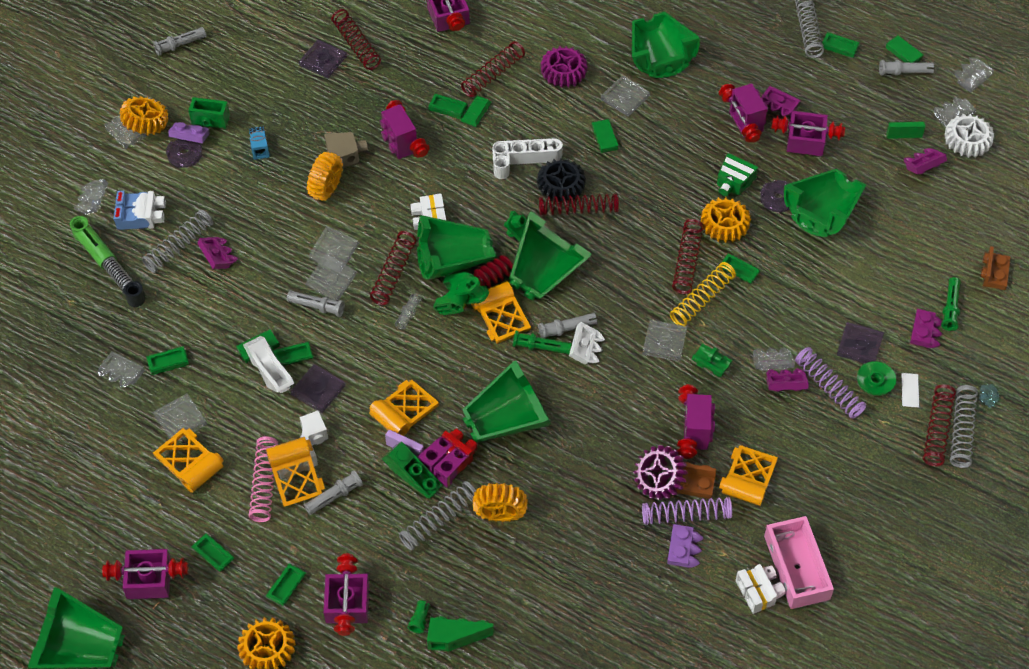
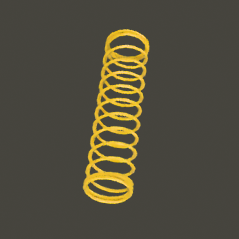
(731, 270)

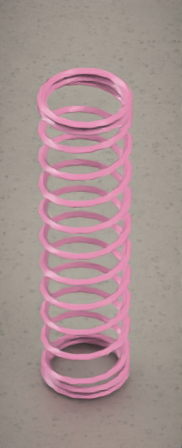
(252, 517)

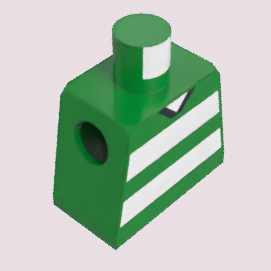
(735, 175)

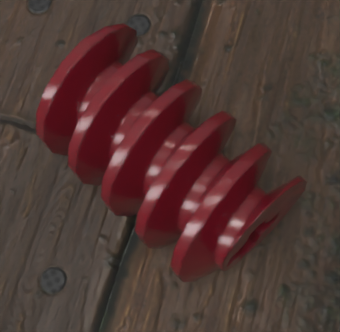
(494, 270)

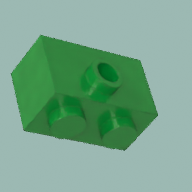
(209, 112)

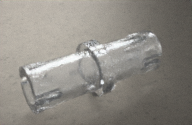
(408, 311)

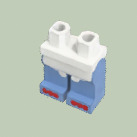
(138, 210)

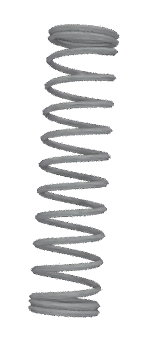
(806, 3)
(154, 269)
(963, 464)
(412, 540)

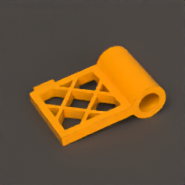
(499, 297)
(392, 416)
(293, 454)
(199, 469)
(745, 486)

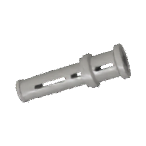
(173, 42)
(897, 67)
(323, 304)
(558, 327)
(341, 488)

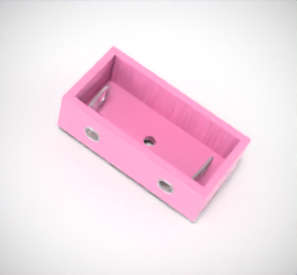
(791, 545)

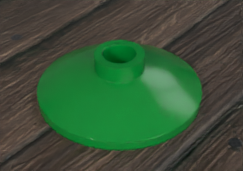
(877, 372)

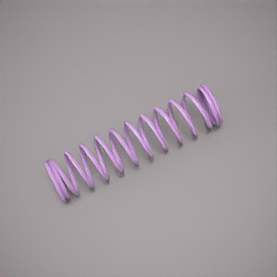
(862, 405)
(727, 507)

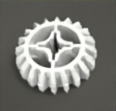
(958, 137)

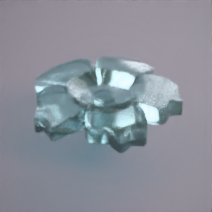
(989, 395)

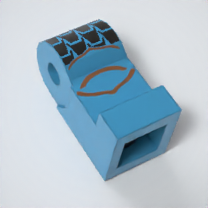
(258, 141)

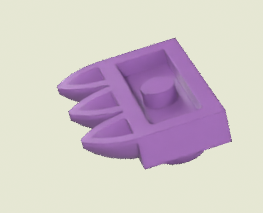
(189, 132)
(683, 546)

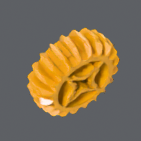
(143, 115)
(324, 176)
(725, 214)
(500, 502)
(276, 633)

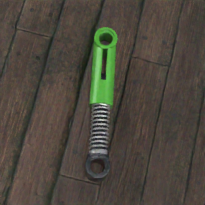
(107, 260)

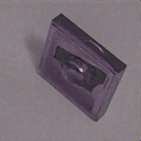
(322, 59)
(860, 343)
(318, 388)

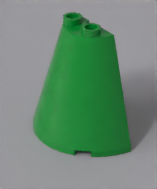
(662, 45)
(823, 201)
(451, 247)
(543, 259)
(505, 407)
(75, 636)

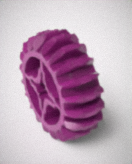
(564, 66)
(658, 456)

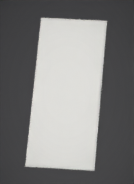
(910, 390)

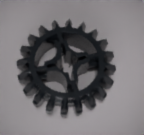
(572, 180)

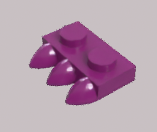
(780, 101)
(923, 162)
(216, 253)
(925, 329)
(786, 380)

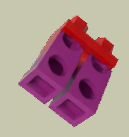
(448, 456)

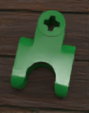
(463, 290)

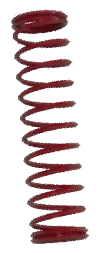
(344, 20)
(471, 85)
(543, 210)
(409, 243)
(686, 259)
(933, 453)

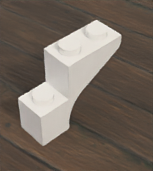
(272, 371)
(313, 429)

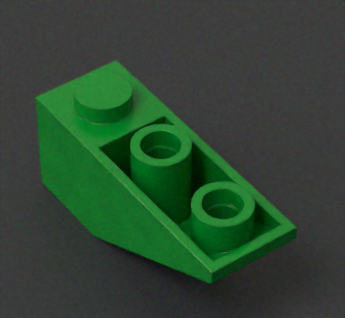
(411, 470)
(452, 634)

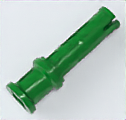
(954, 286)
(528, 341)

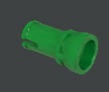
(417, 621)

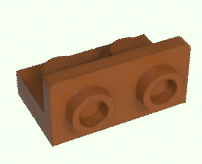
(995, 270)
(699, 481)

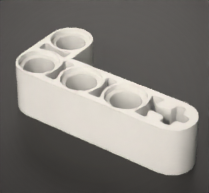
(524, 152)

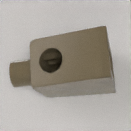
(345, 146)

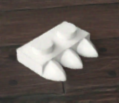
(584, 344)

